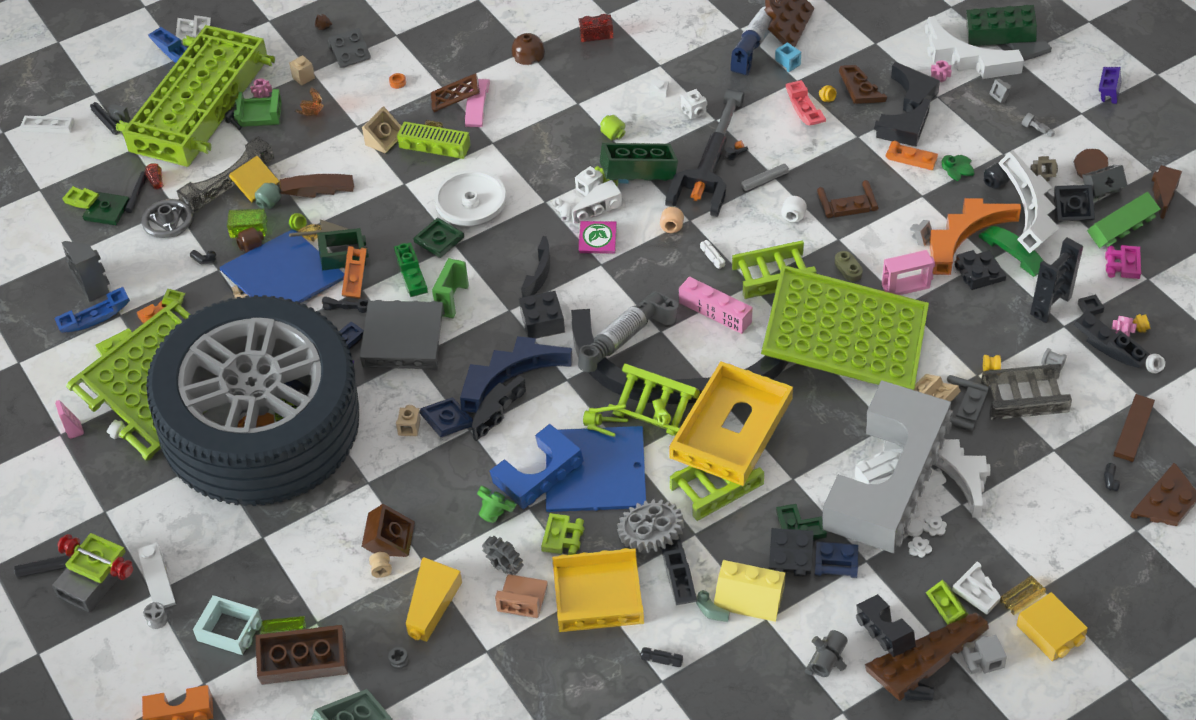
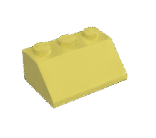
(749, 590)

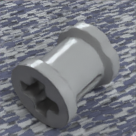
(1049, 354)

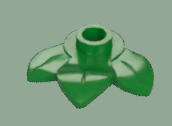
(957, 166)

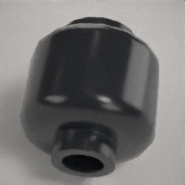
(995, 176)

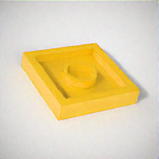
(252, 176)

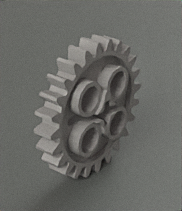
(650, 525)

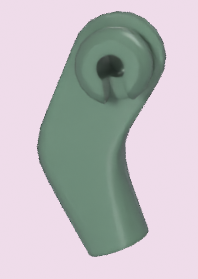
(709, 609)

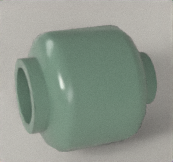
(267, 195)

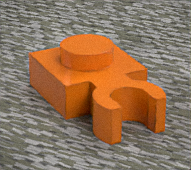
(149, 311)

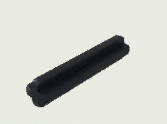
(104, 117)
(41, 566)

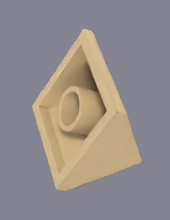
(381, 131)

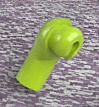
(663, 416)

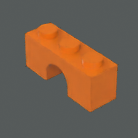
(196, 706)

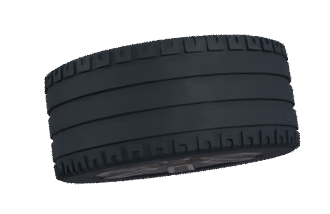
(243, 357)

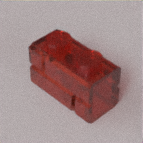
(595, 27)

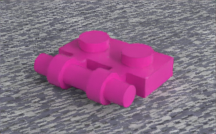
(1129, 261)

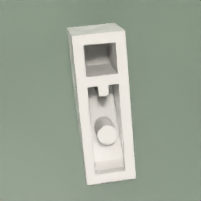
(156, 575)

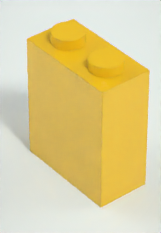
(1052, 627)

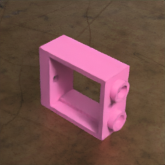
(908, 263)

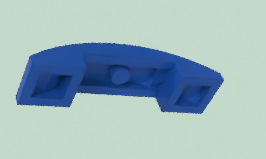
(94, 315)

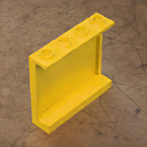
(597, 590)

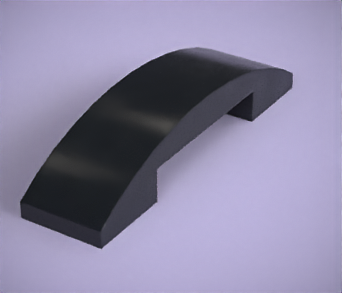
(533, 283)

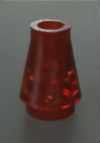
(154, 174)

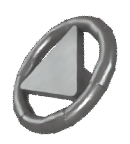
(167, 218)

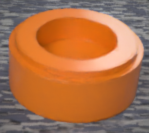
(397, 80)

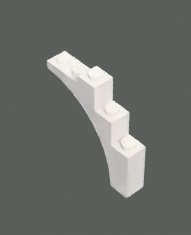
(966, 56)
(1036, 205)
(967, 471)

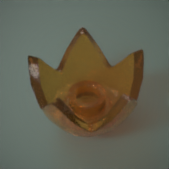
(311, 106)

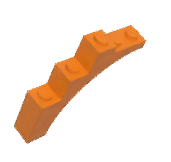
(961, 226)

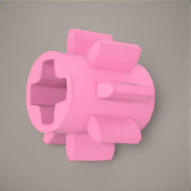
(941, 70)
(261, 88)
(1124, 324)

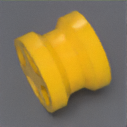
(991, 363)

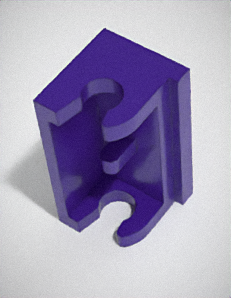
(1110, 83)

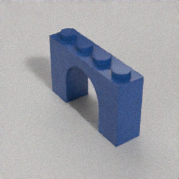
(526, 488)

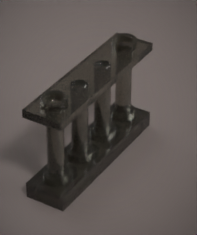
(1026, 406)

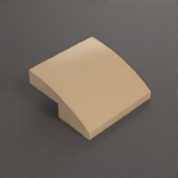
(935, 387)

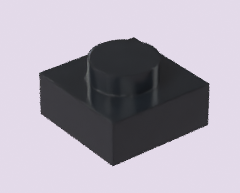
(1091, 304)

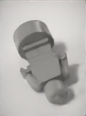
(1030, 120)

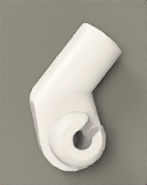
(563, 207)

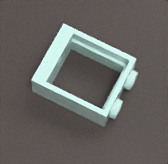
(211, 615)

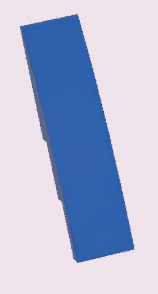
(168, 43)

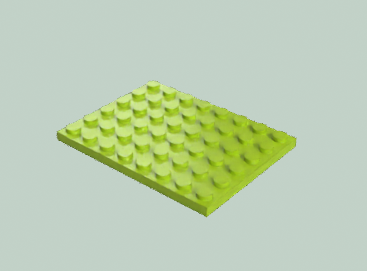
(845, 328)

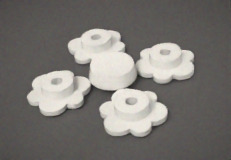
(933, 526)

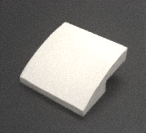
(191, 27)

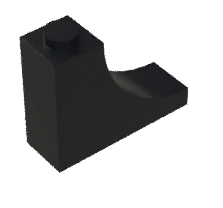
(916, 84)
(904, 127)

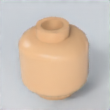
(671, 220)

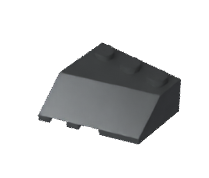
(86, 269)

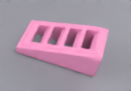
(69, 420)

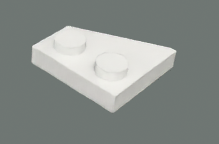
(977, 589)

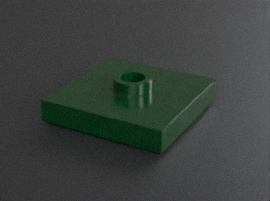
(106, 209)
(438, 237)

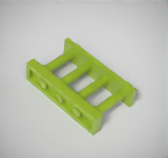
(767, 283)
(668, 387)
(718, 497)

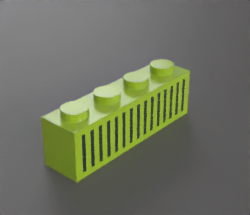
(433, 140)

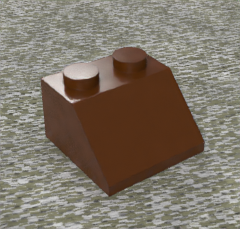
(388, 532)

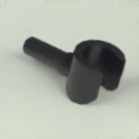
(229, 118)
(732, 154)

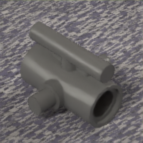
(827, 654)

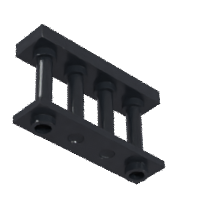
(1056, 279)

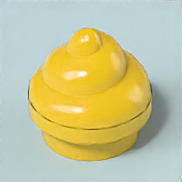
(827, 93)
(1142, 323)

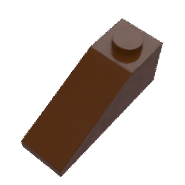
(1164, 187)

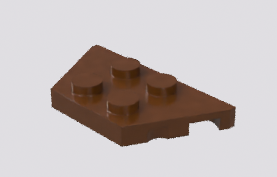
(1168, 499)

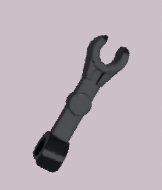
(330, 303)

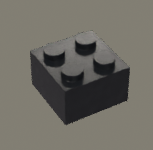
(542, 315)

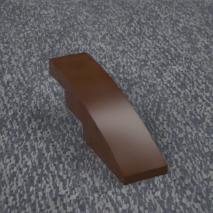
(316, 183)

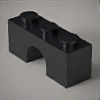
(876, 618)

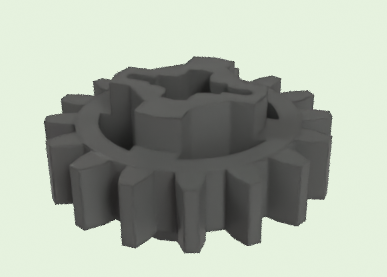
(502, 555)

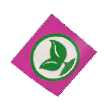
(597, 237)

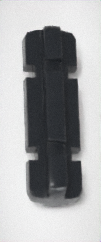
(661, 657)

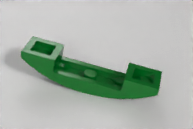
(1008, 241)

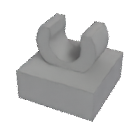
(1000, 90)
(922, 232)

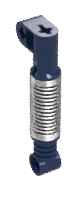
(751, 39)

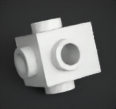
(693, 104)
(588, 180)

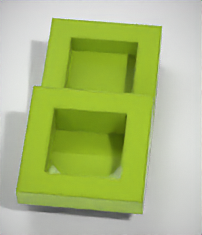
(80, 198)

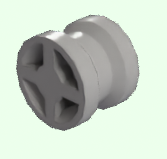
(150, 613)

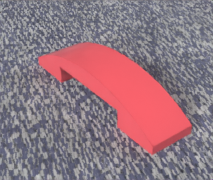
(803, 105)

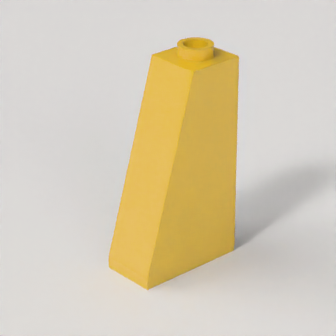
(431, 597)

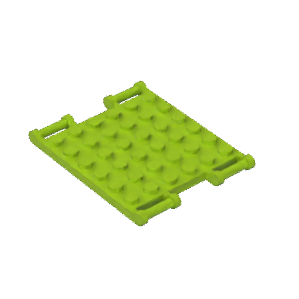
(122, 374)

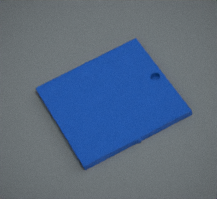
(283, 269)
(608, 476)

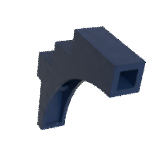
(505, 365)

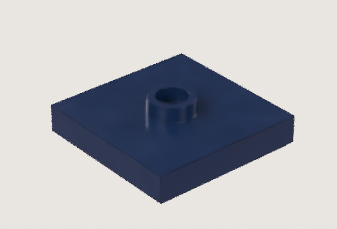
(446, 417)

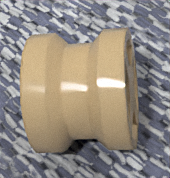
(380, 564)

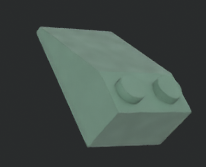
(353, 707)

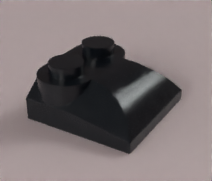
(1074, 202)

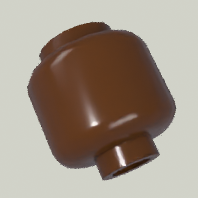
(249, 239)

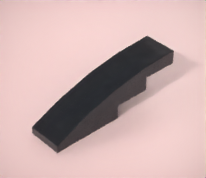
(678, 573)

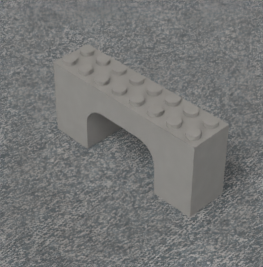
(882, 511)

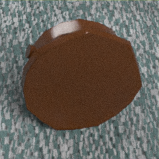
(1089, 161)

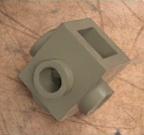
(1050, 166)

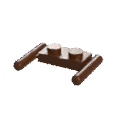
(849, 205)

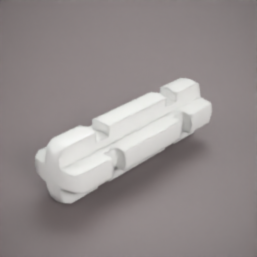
(712, 254)

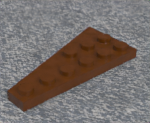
(930, 654)

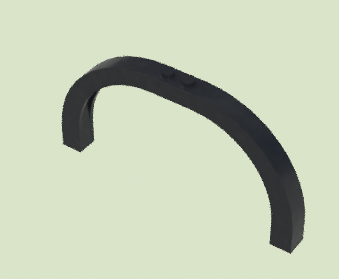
(615, 379)

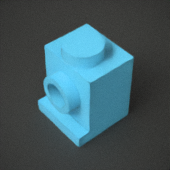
(788, 56)

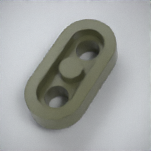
(848, 266)

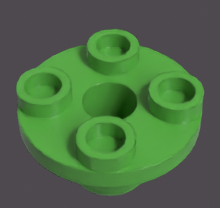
(493, 504)

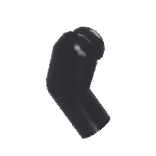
(203, 259)
(1109, 476)

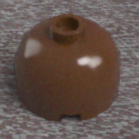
(527, 49)

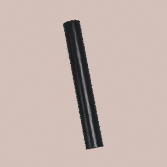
(136, 191)

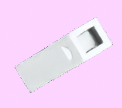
(597, 201)

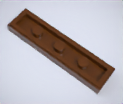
(1134, 428)

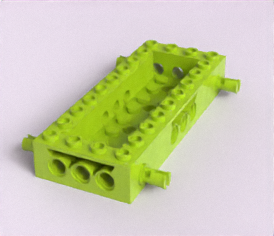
(229, 64)

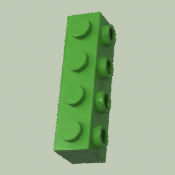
(1124, 219)

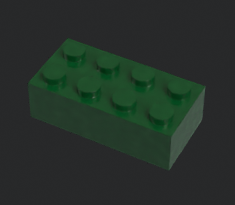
(1001, 25)
(638, 161)

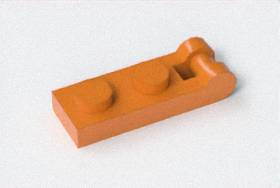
(911, 156)
(354, 273)

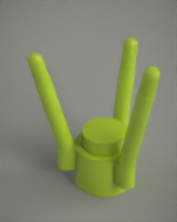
(593, 418)

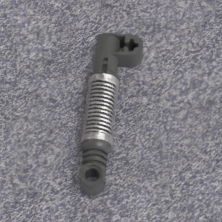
(625, 327)

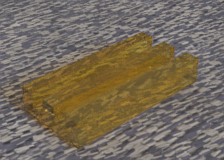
(1030, 599)

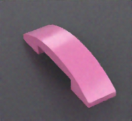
(475, 105)

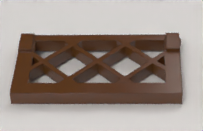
(461, 96)

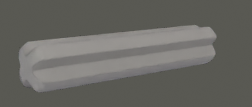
(764, 177)

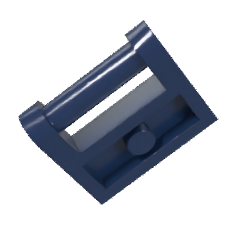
(839, 555)

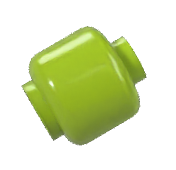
(612, 127)

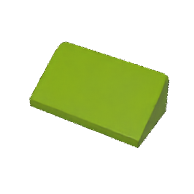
(947, 602)

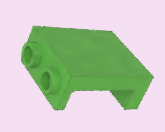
(258, 110)
(451, 277)

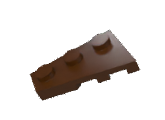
(859, 87)

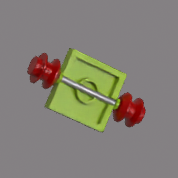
(95, 557)

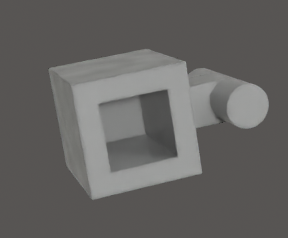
(987, 653)

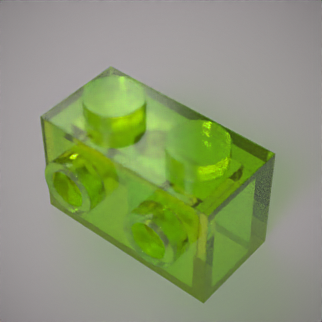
(245, 218)

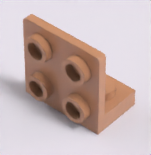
(521, 596)

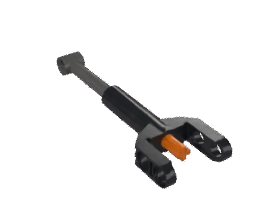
(703, 177)

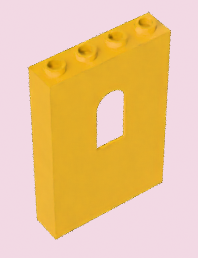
(720, 451)

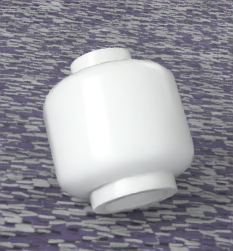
(794, 209)

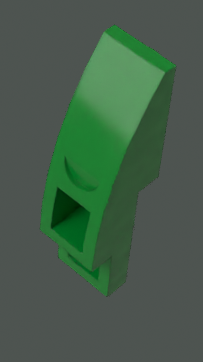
(410, 270)

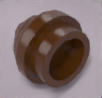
(322, 22)

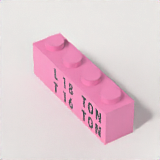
(715, 305)

